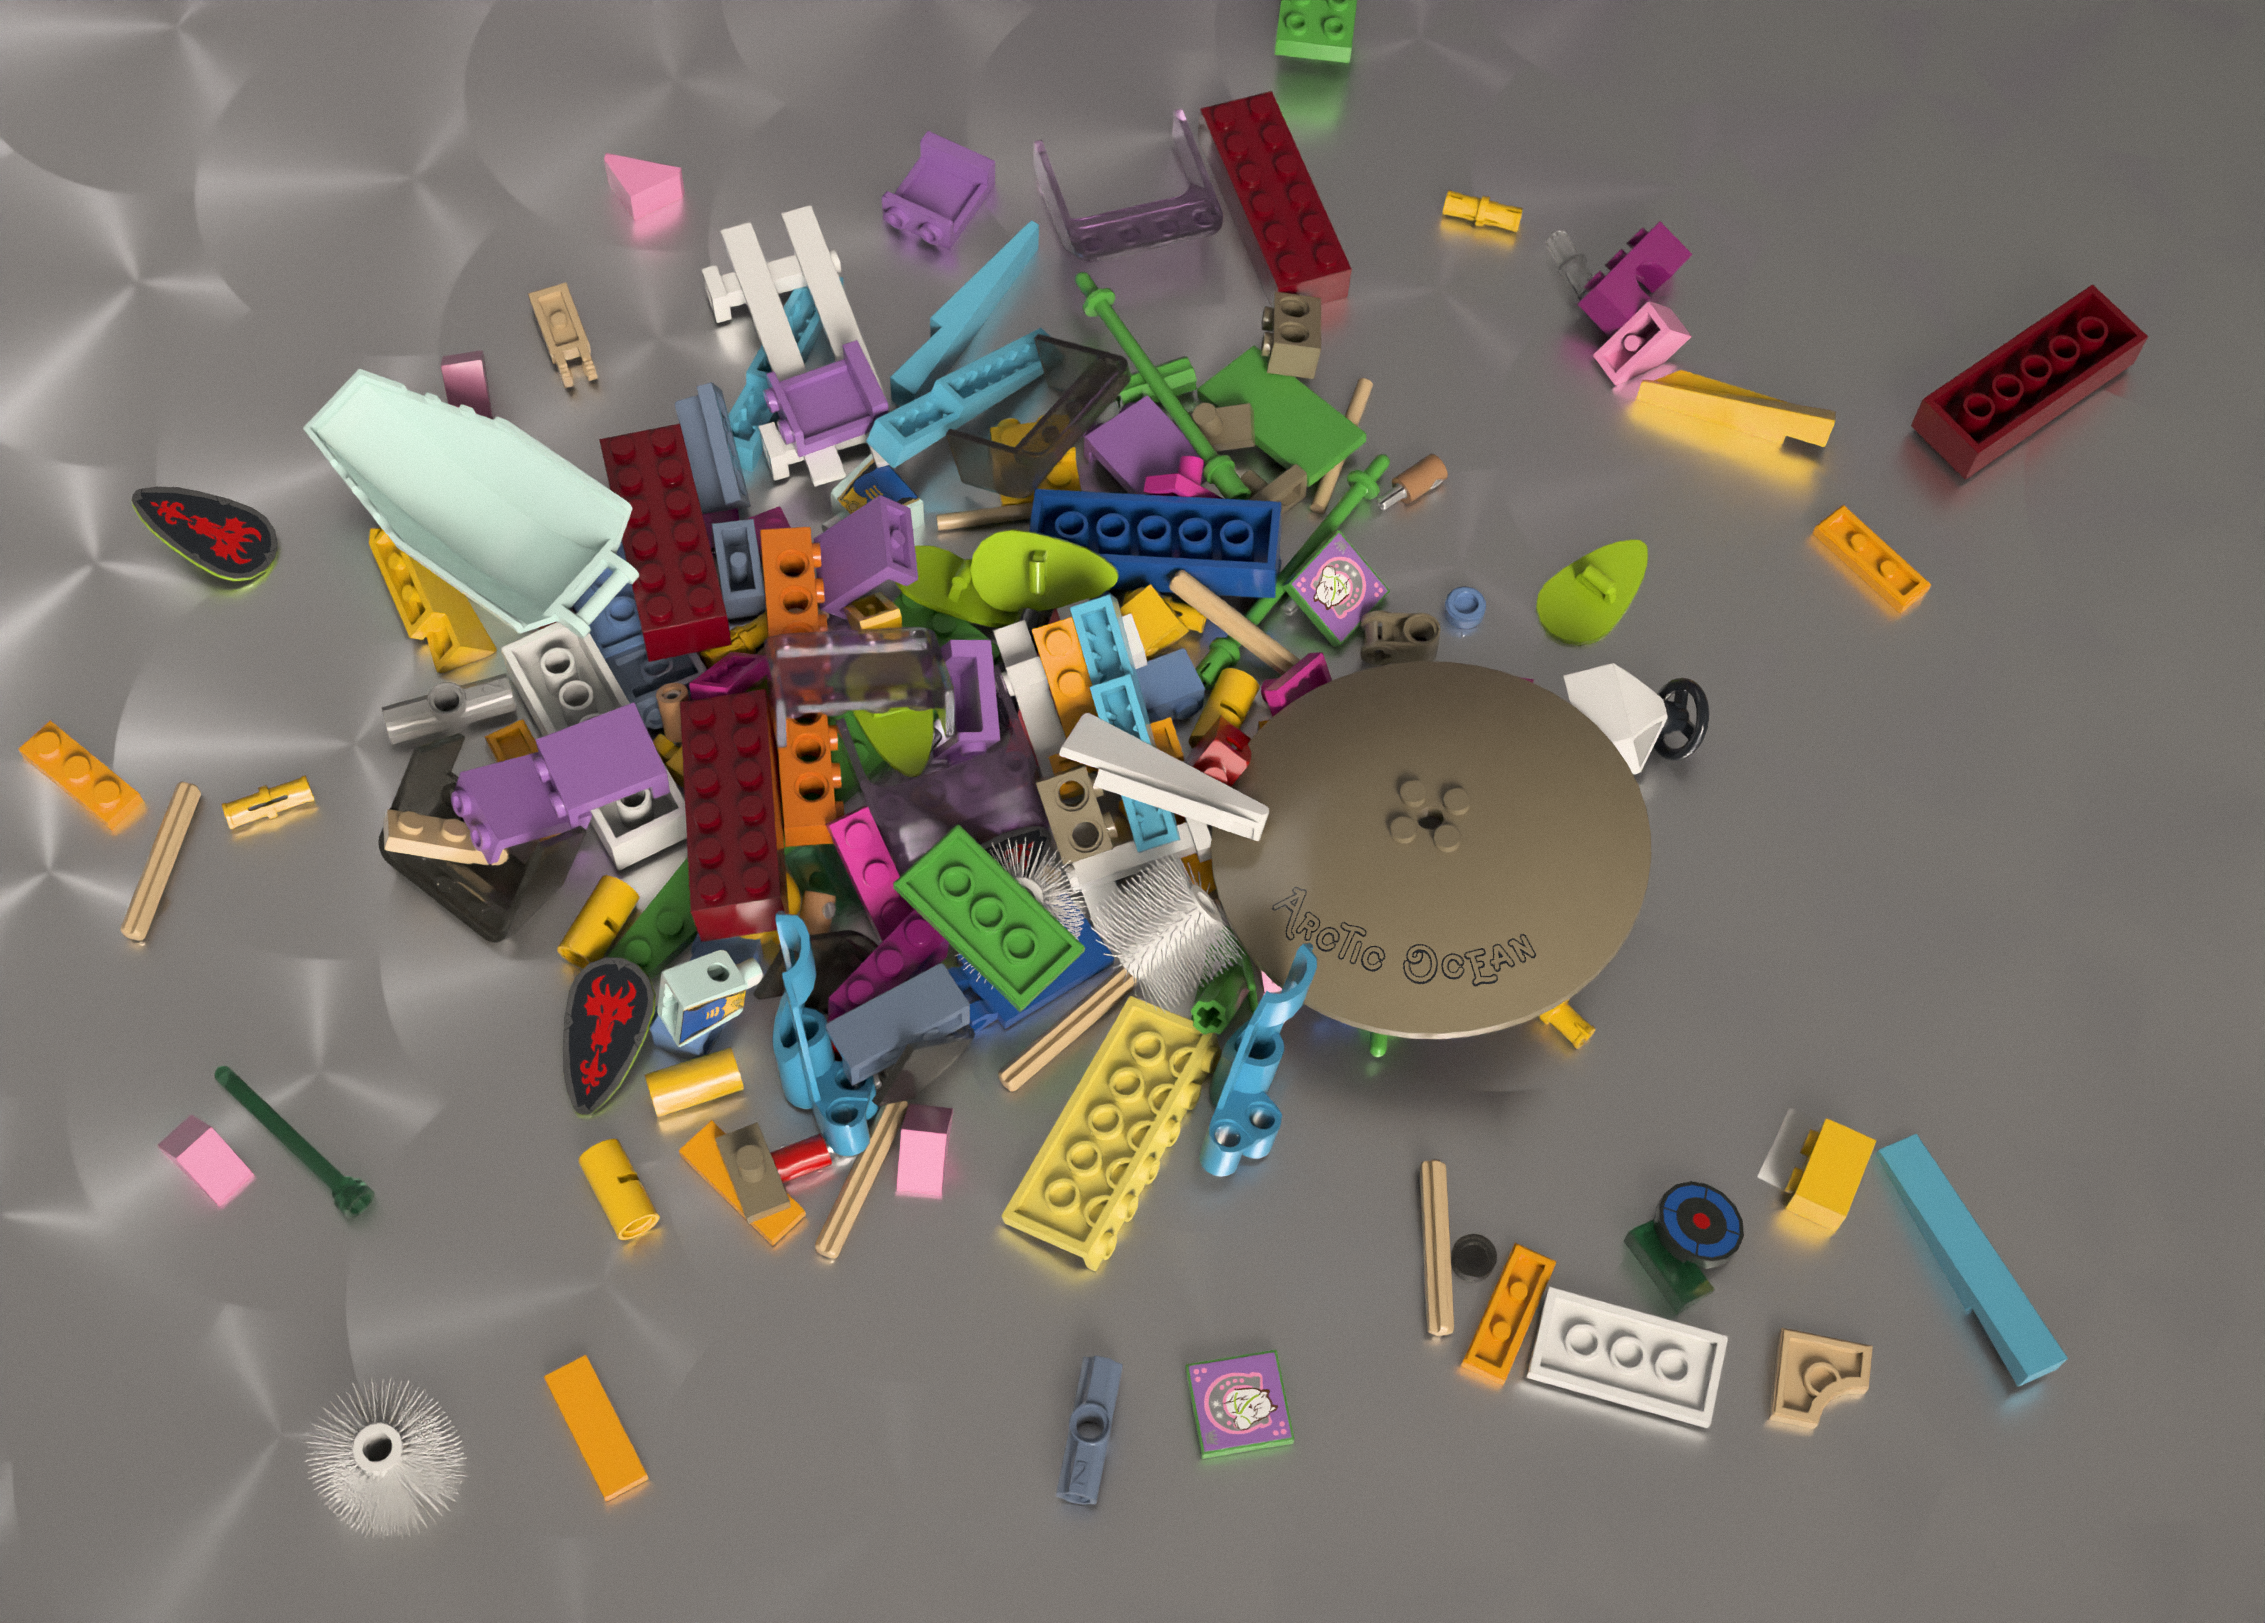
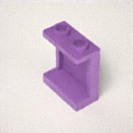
(940, 191)
(827, 402)
(1138, 445)
(865, 552)
(975, 700)
(599, 763)
(507, 806)

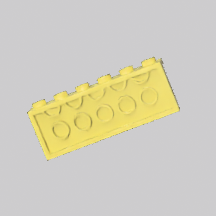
(1114, 1132)

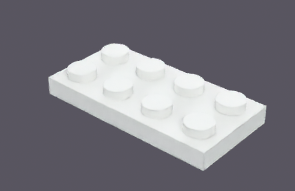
(1628, 1357)

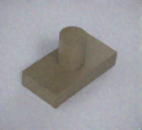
(1225, 426)
(1287, 488)
(752, 1173)

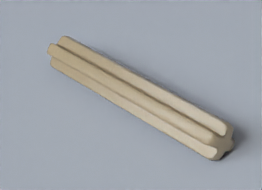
(1232, 622)
(160, 861)
(1066, 1029)
(860, 1180)
(1436, 1248)

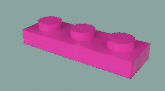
(870, 869)

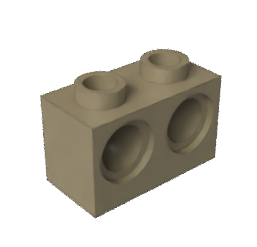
(1292, 335)
(1066, 817)

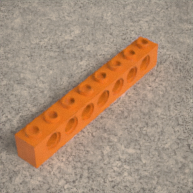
(803, 819)

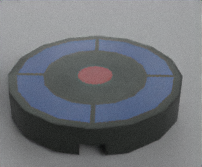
(1698, 1224)

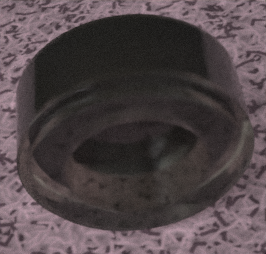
(1473, 1257)

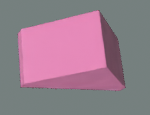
(643, 184)
(467, 381)
(924, 1149)
(205, 1159)

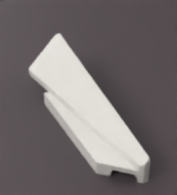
(1160, 780)

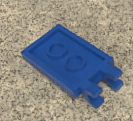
(995, 1006)

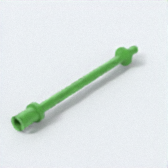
(1218, 468)
(1225, 650)

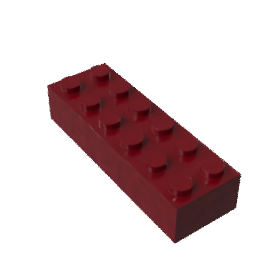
(1273, 199)
(2028, 381)
(666, 543)
(733, 815)

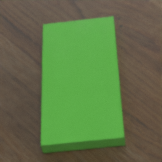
(1288, 416)
(988, 917)

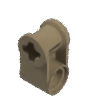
(1397, 637)

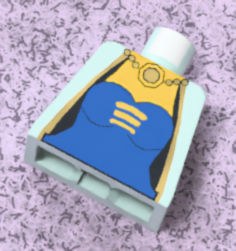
(866, 484)
(704, 994)

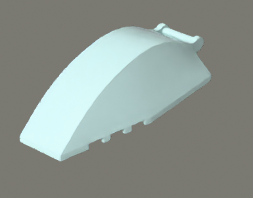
(477, 502)

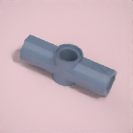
(1084, 1456)

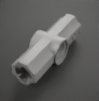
(425, 714)

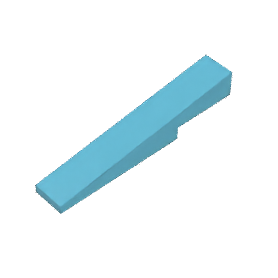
(962, 318)
(956, 400)
(750, 408)
(1121, 704)
(1971, 1262)

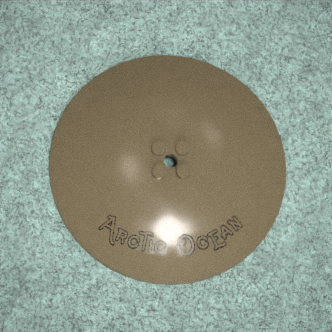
(1450, 923)

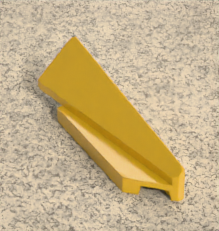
(1738, 408)
(431, 607)

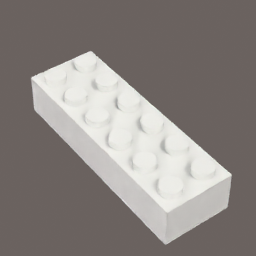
(566, 684)

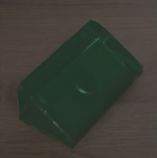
(822, 871)
(1678, 1281)

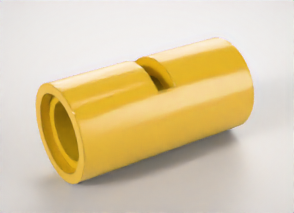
(1230, 698)
(598, 922)
(694, 1082)
(618, 1189)

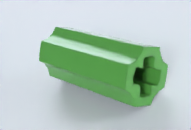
(1177, 373)
(1220, 1000)

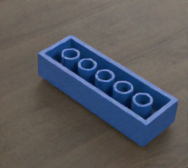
(1149, 538)

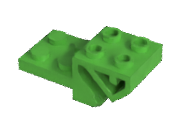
(1316, 29)

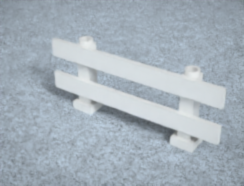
(758, 286)
(1029, 684)

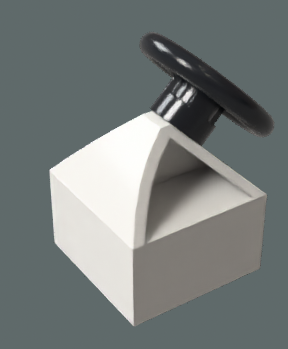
(1636, 715)

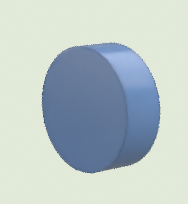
(1464, 607)

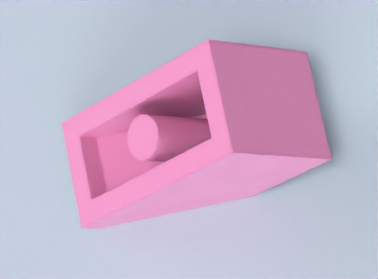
(1642, 343)

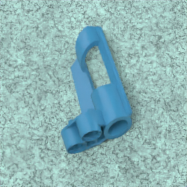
(806, 1052)
(1244, 1114)

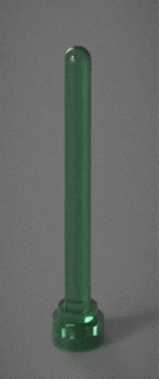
(350, 1194)

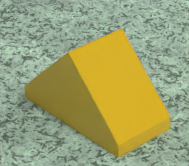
(873, 613)

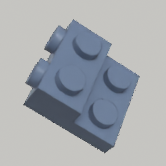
(642, 678)

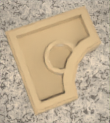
(1812, 1373)

